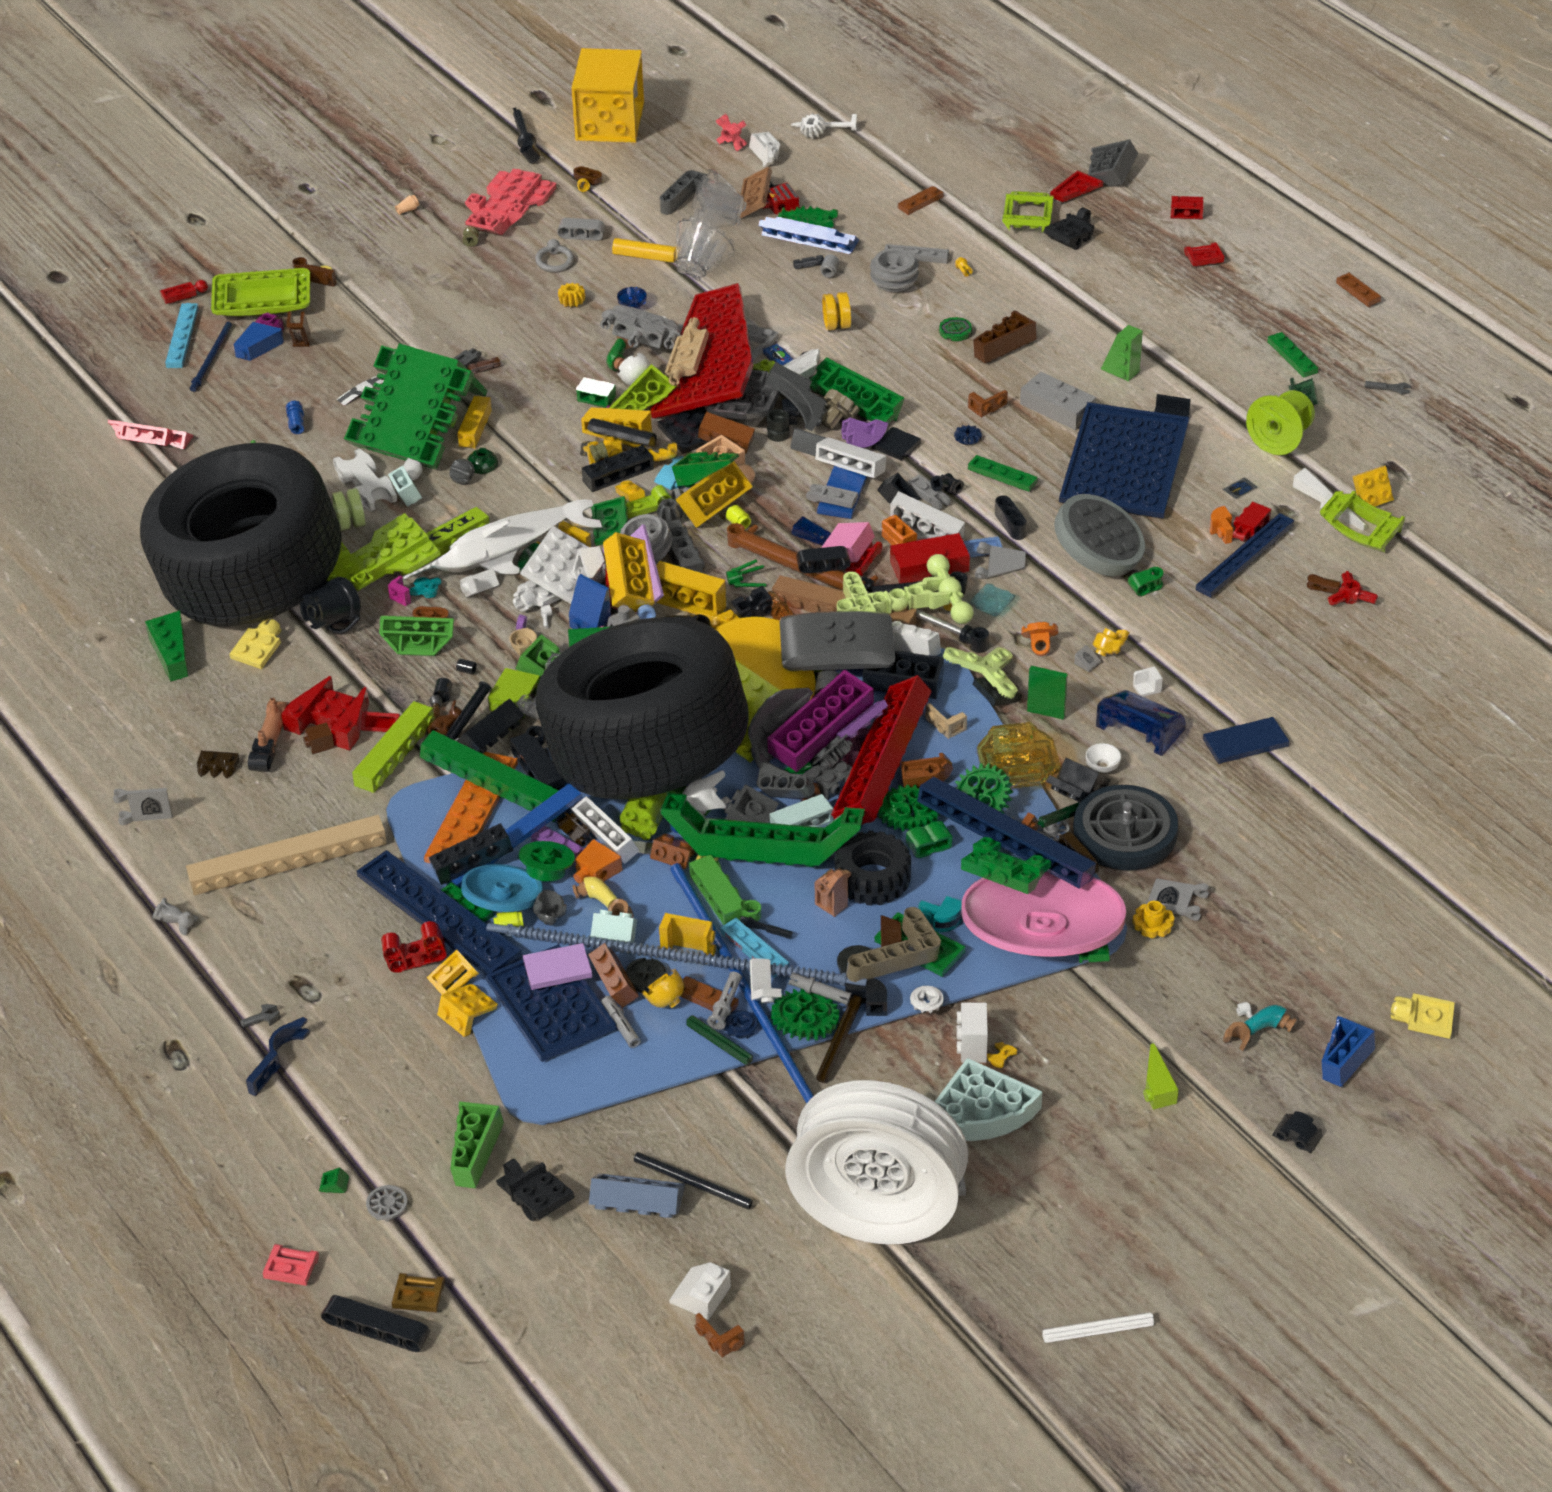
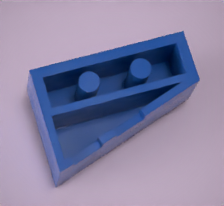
(1346, 1050)

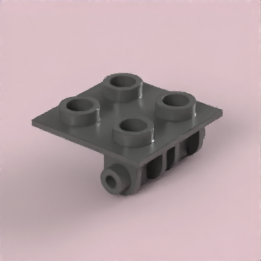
(832, 752)

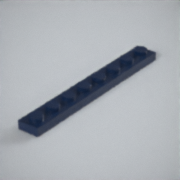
(1244, 555)

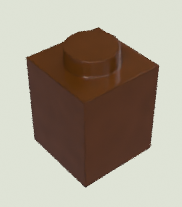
(318, 738)

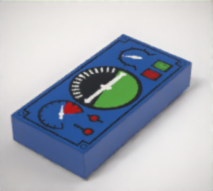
(777, 354)

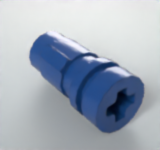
(295, 415)

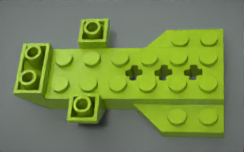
(394, 547)

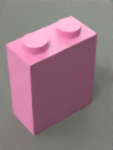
(853, 536)

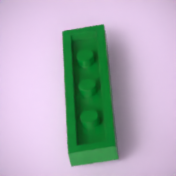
(1292, 354)
(1002, 473)

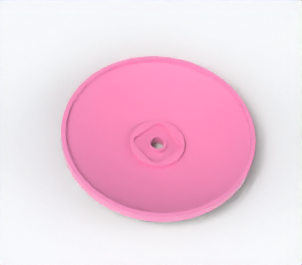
(1048, 920)

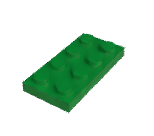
(949, 950)

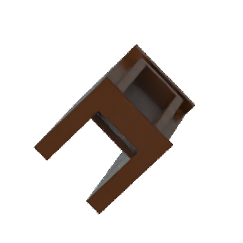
(299, 332)

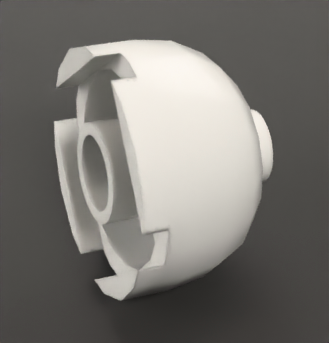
(632, 368)

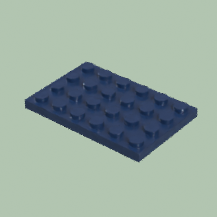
(550, 1016)

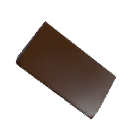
(889, 931)

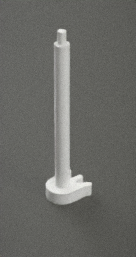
(853, 124)

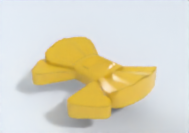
(1006, 1050)

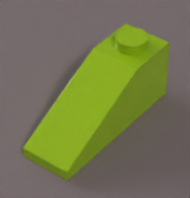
(1160, 1086)

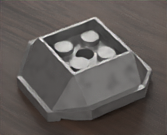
(752, 406)

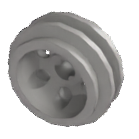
(894, 269)
(658, 533)

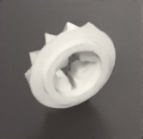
(932, 994)

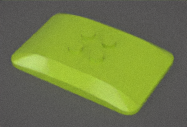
(260, 292)

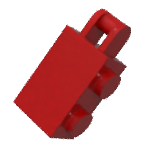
(1251, 521)

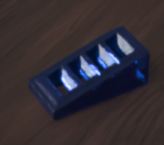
(805, 529)

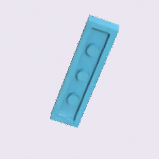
(750, 943)

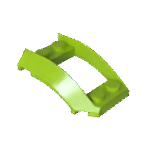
(1024, 220)
(1386, 523)

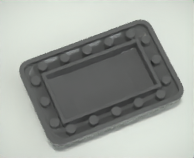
(837, 640)

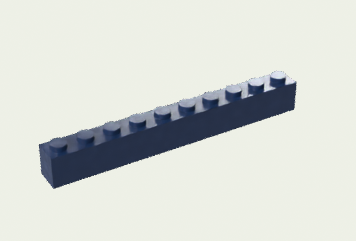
(1010, 833)

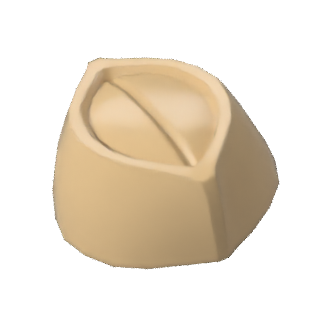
(522, 639)

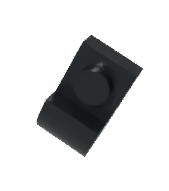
(872, 994)

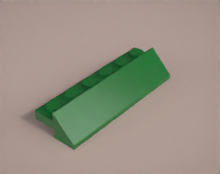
(870, 397)

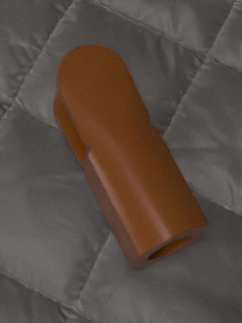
(1322, 584)

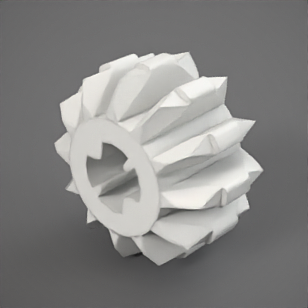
(812, 126)

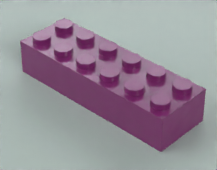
(820, 720)

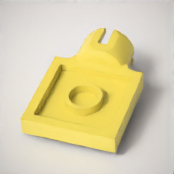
(257, 644)
(1424, 1014)

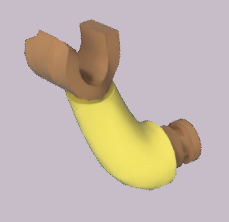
(599, 890)

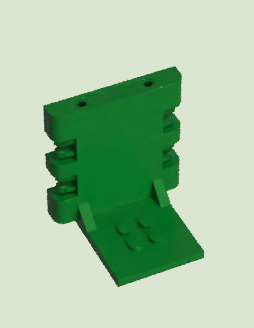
(412, 404)

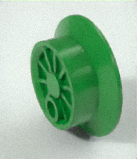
(546, 860)

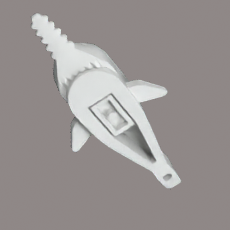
(497, 542)

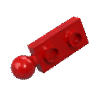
(183, 291)

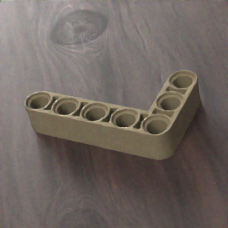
(918, 950)

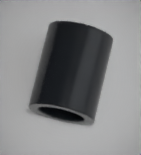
(466, 666)

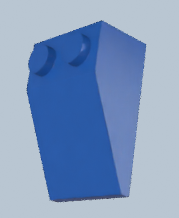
(589, 604)

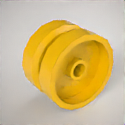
(836, 311)

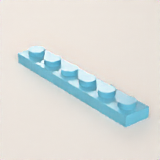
(182, 335)

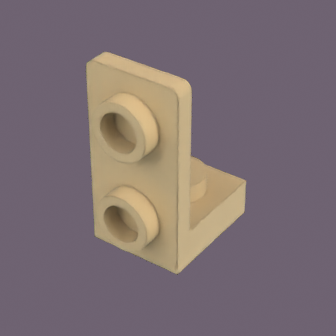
(947, 727)

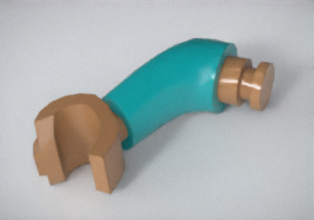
(1267, 1017)

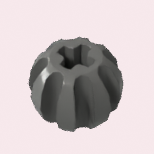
(462, 471)
(669, 510)

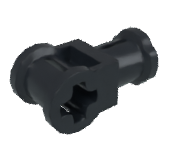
(947, 483)

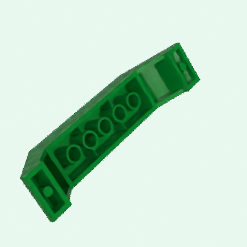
(759, 840)

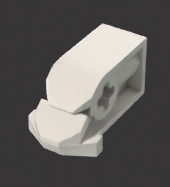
(765, 147)

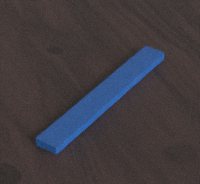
(538, 818)

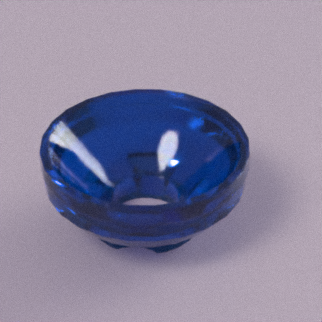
(632, 297)

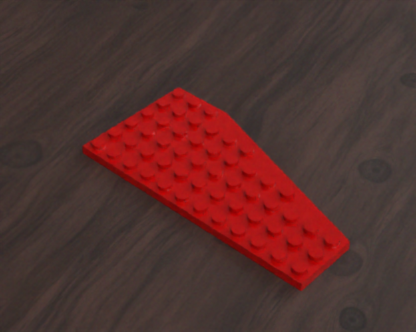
(726, 357)

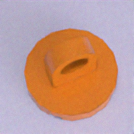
(1038, 633)

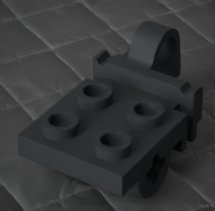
(1073, 229)
(534, 1190)

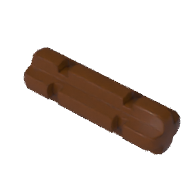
(484, 365)

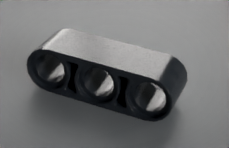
(1010, 517)
(823, 559)

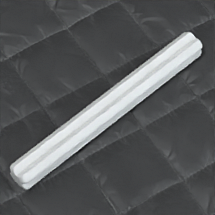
(1098, 1327)

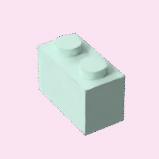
(405, 486)
(614, 927)

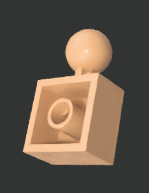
(724, 445)

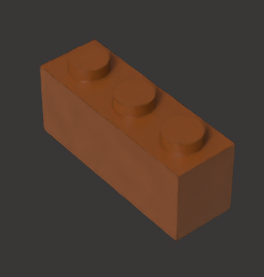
(714, 426)
(613, 975)

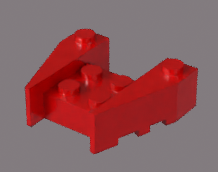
(325, 705)

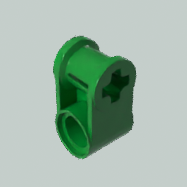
(1145, 582)

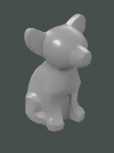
(171, 914)

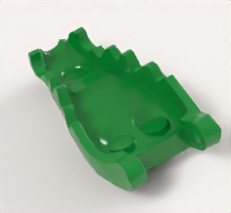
(811, 215)

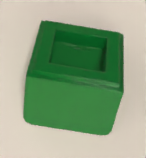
(334, 1181)

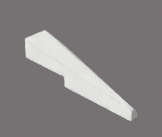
(1312, 486)

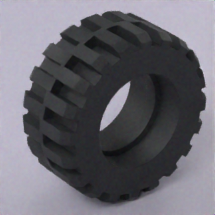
(875, 849)

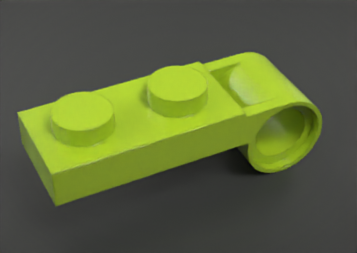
(648, 503)

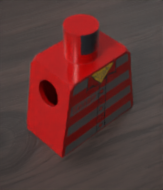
(781, 197)

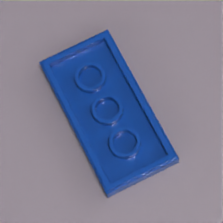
(845, 480)

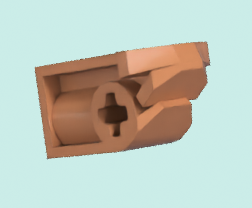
(832, 891)

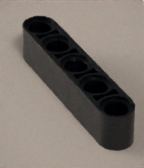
(375, 1323)

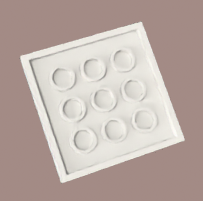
(553, 564)

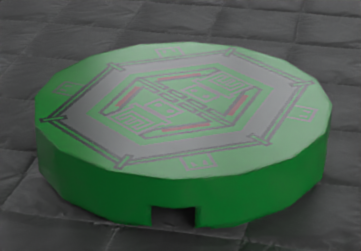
(955, 329)

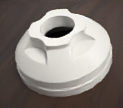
(1103, 754)

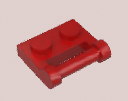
(1204, 254)

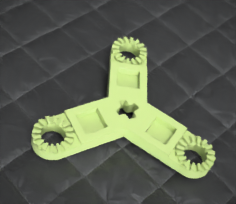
(989, 666)

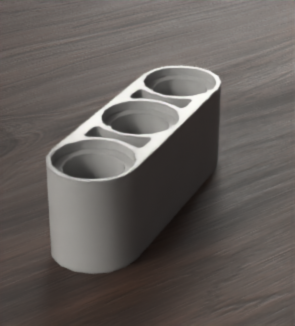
(581, 229)

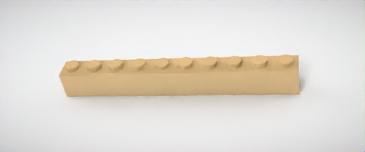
(286, 854)

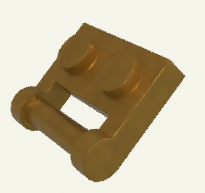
(417, 1297)

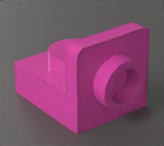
(399, 592)

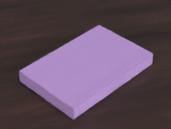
(557, 966)

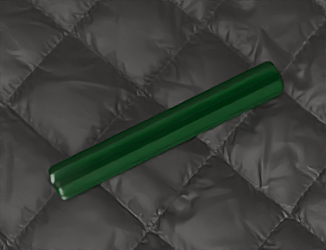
(1058, 815)
(719, 1040)

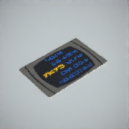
(1240, 488)

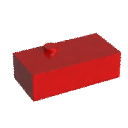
(911, 558)

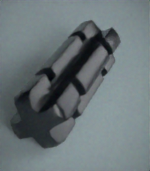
(808, 262)

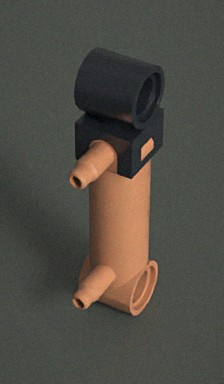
(263, 747)

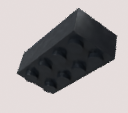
(906, 666)

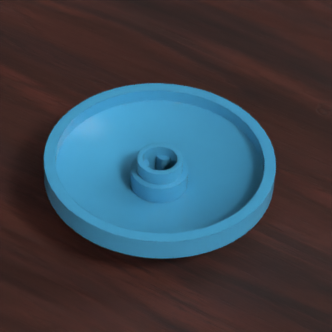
(500, 888)

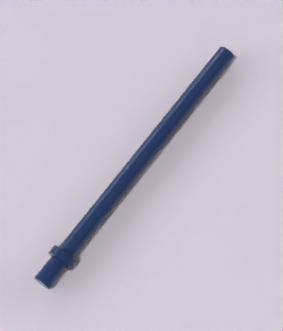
(197, 381)

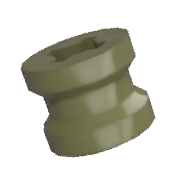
(469, 232)
(598, 451)

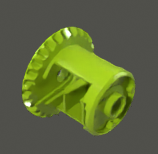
(1291, 416)

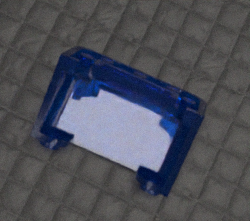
(1141, 714)

